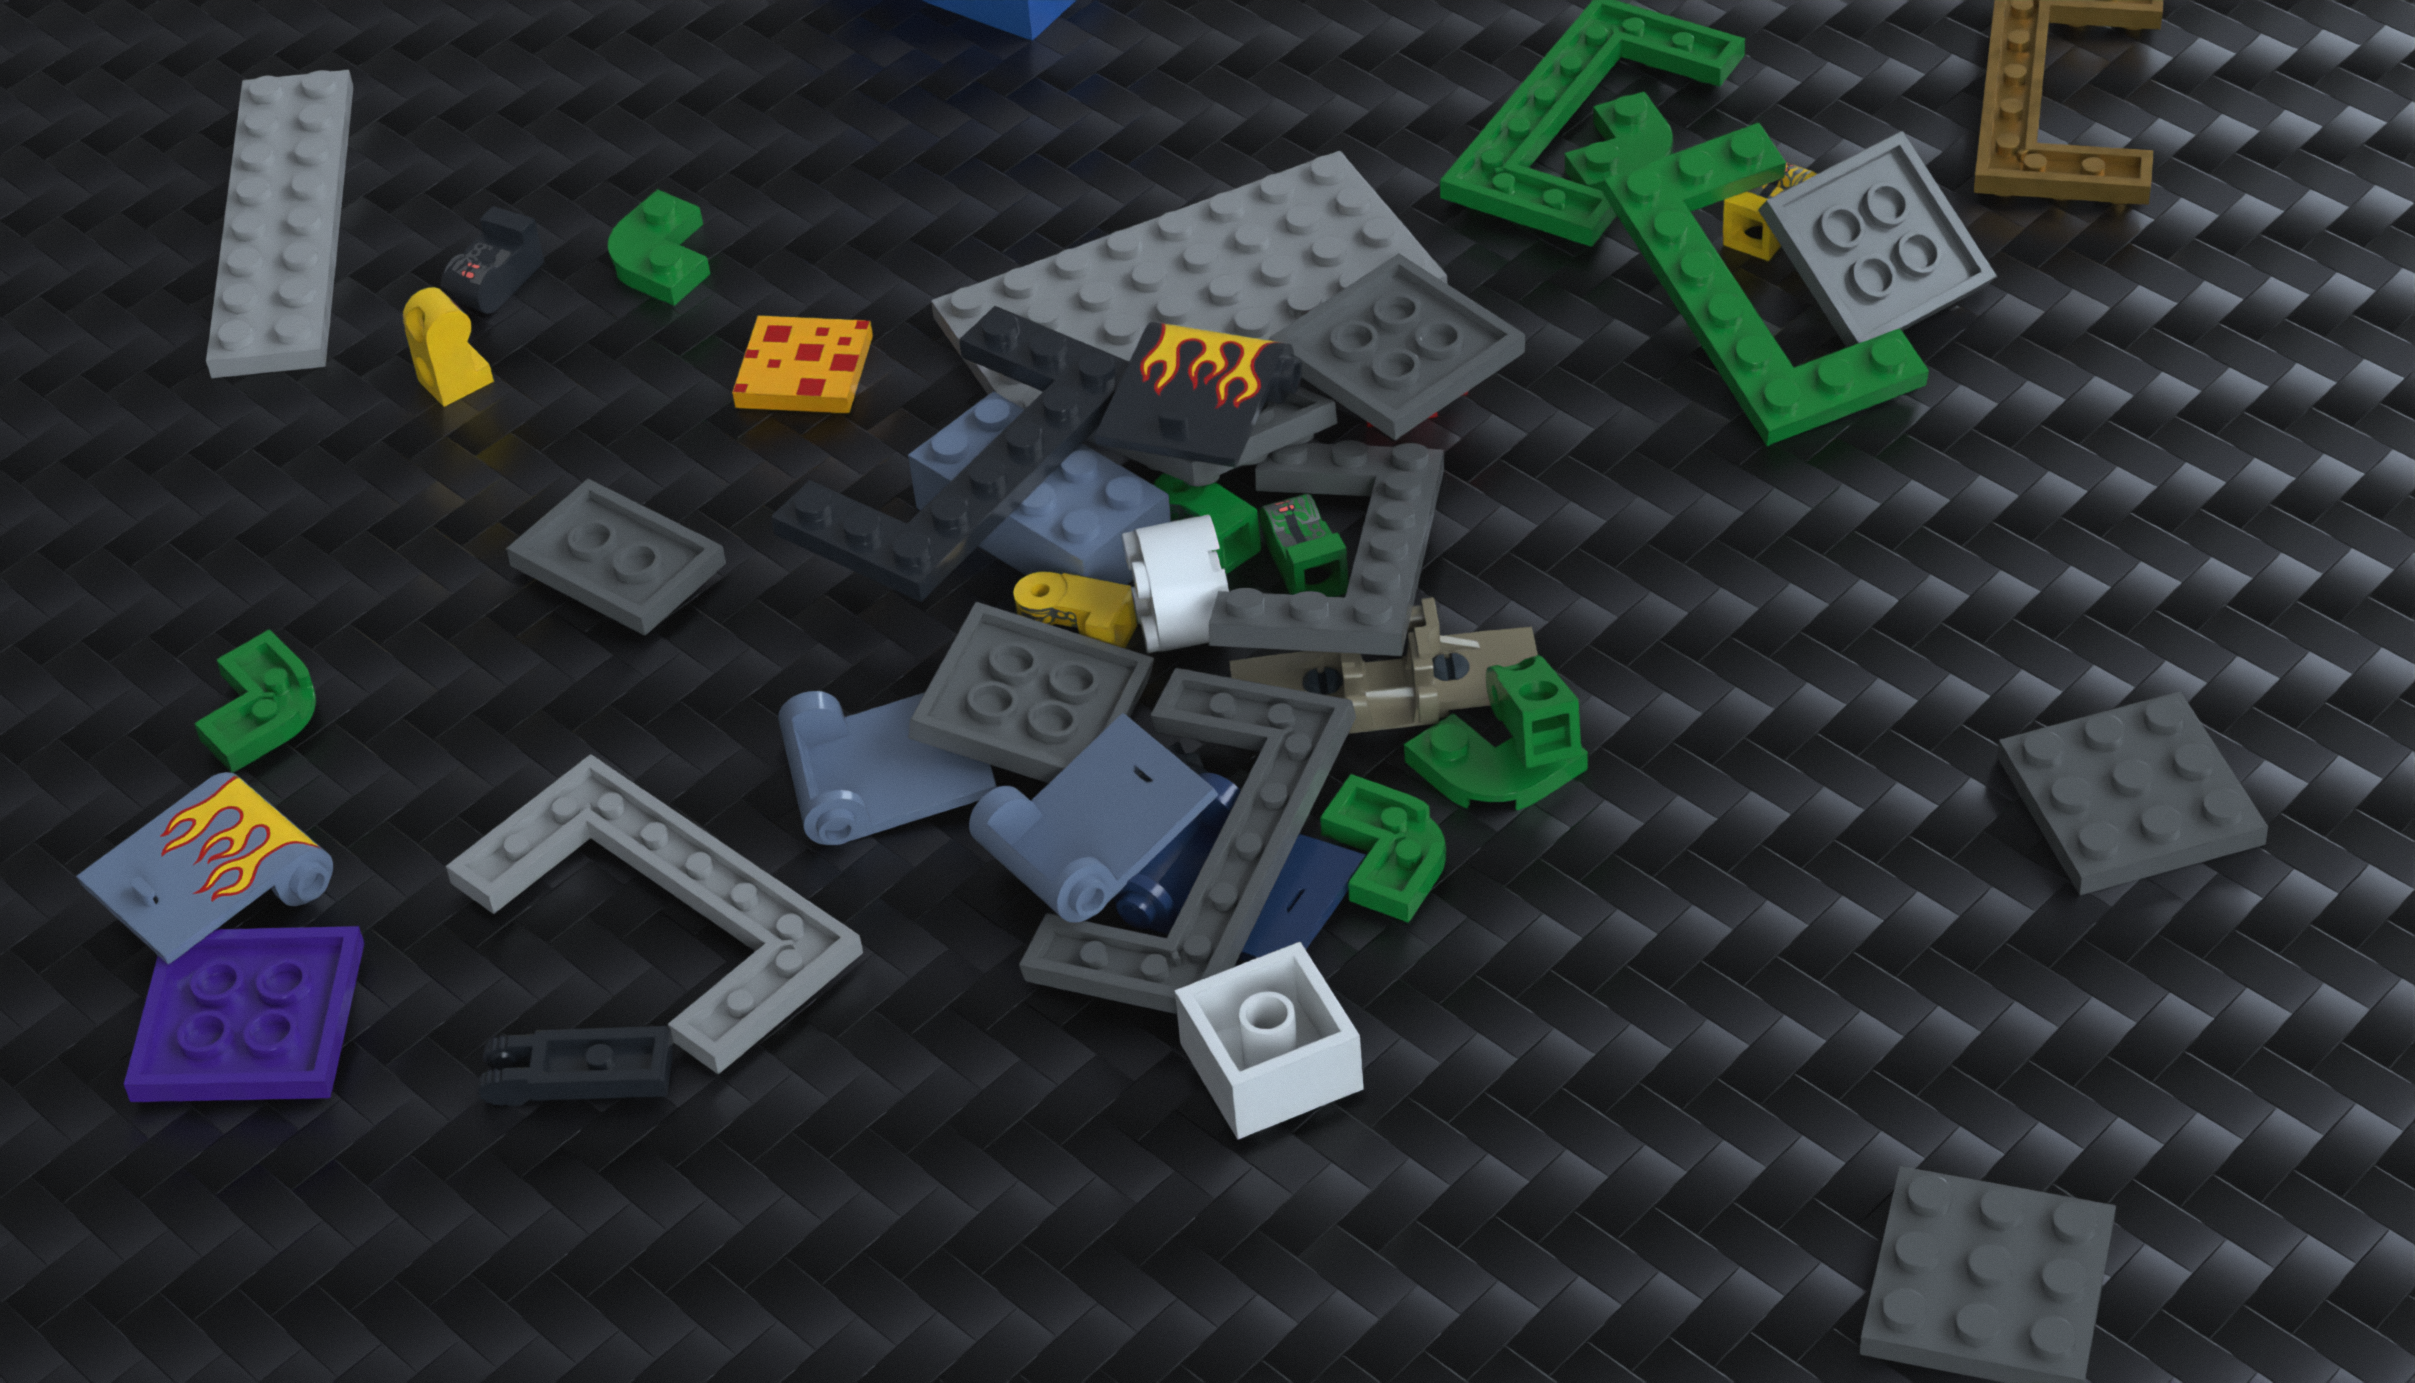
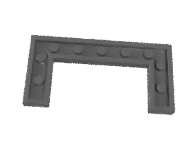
(1387, 563)
(1297, 747)

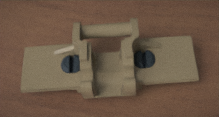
(1404, 692)

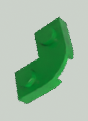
(1632, 136)
(649, 250)
(271, 707)
(1471, 768)
(1401, 841)

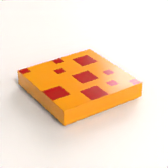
(803, 364)

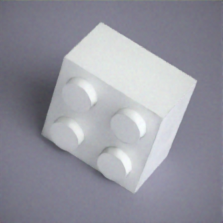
(1269, 1040)

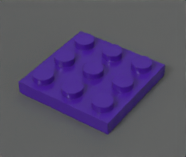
(247, 1016)

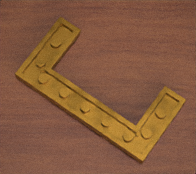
(2008, 148)

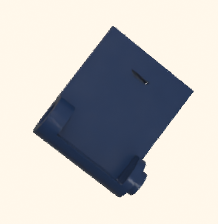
(1296, 908)

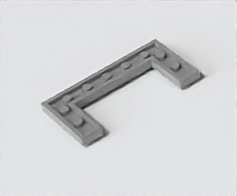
(793, 939)

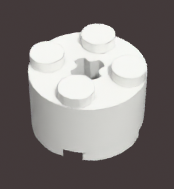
(1174, 581)

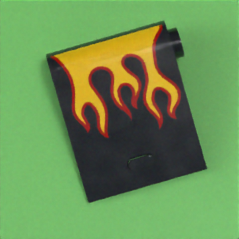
(1196, 393)

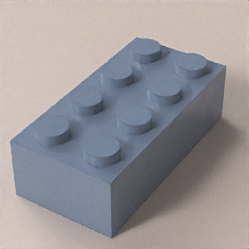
(1068, 521)

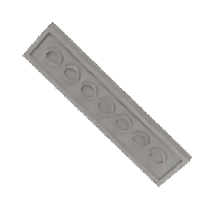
(281, 225)

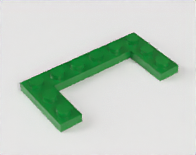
(1495, 167)
(1777, 398)

